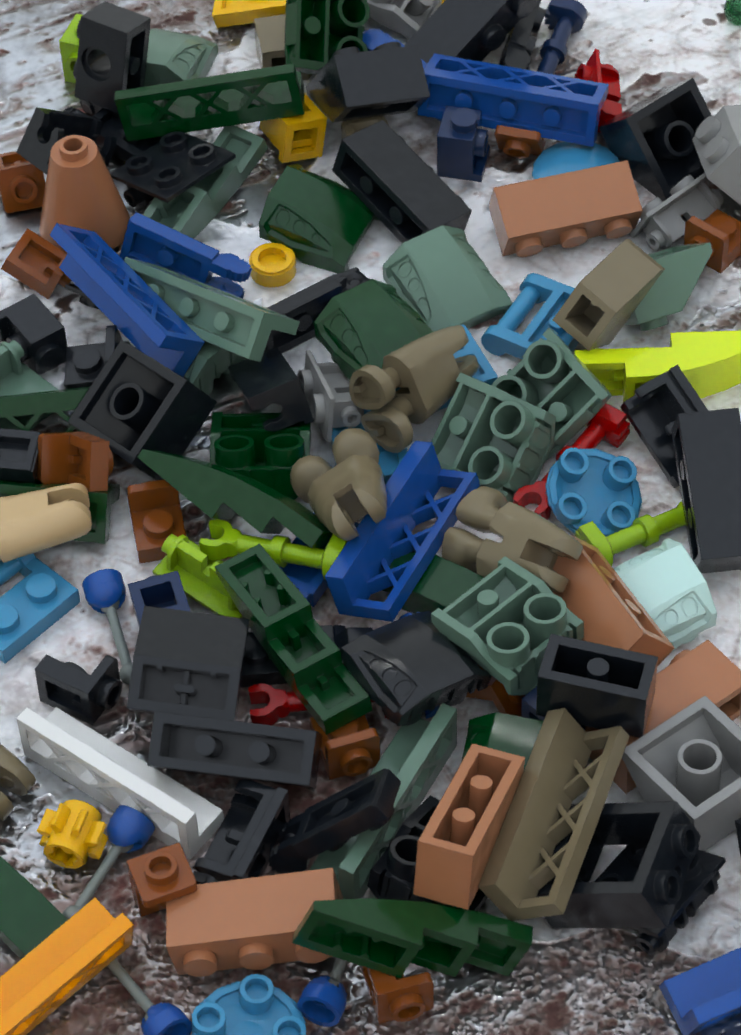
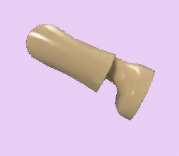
(43, 519)

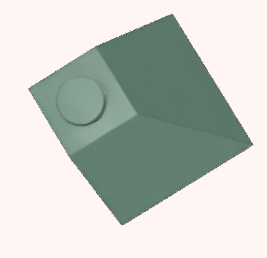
(674, 286)

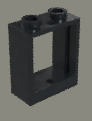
(659, 879)

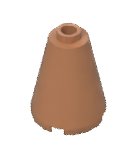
(82, 193)

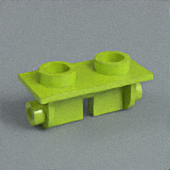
(196, 575)

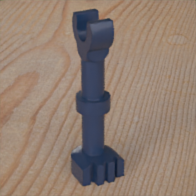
(563, 18)

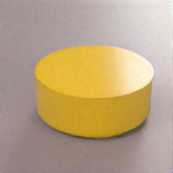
(272, 265)

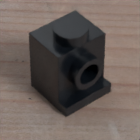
(37, 333)

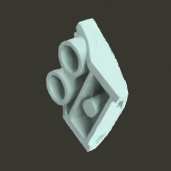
(671, 591)

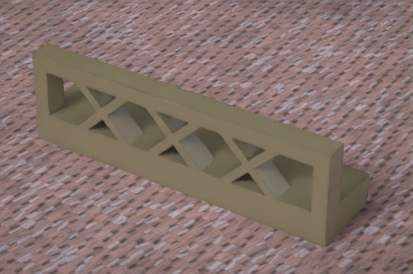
(542, 818)

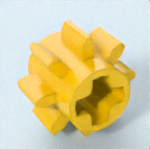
(72, 834)

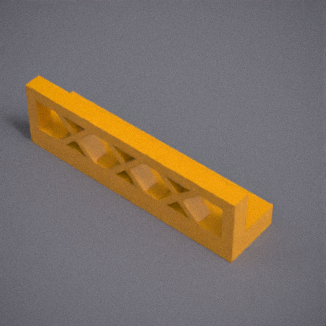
(61, 966)

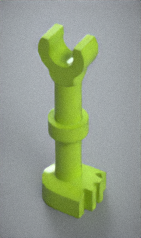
(644, 531)
(232, 542)

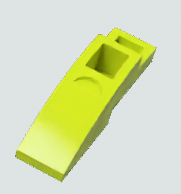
(706, 358)

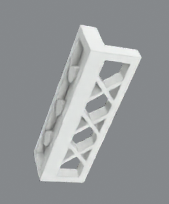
(118, 778)

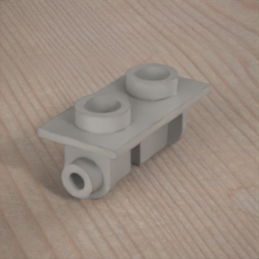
(663, 219)
(328, 396)

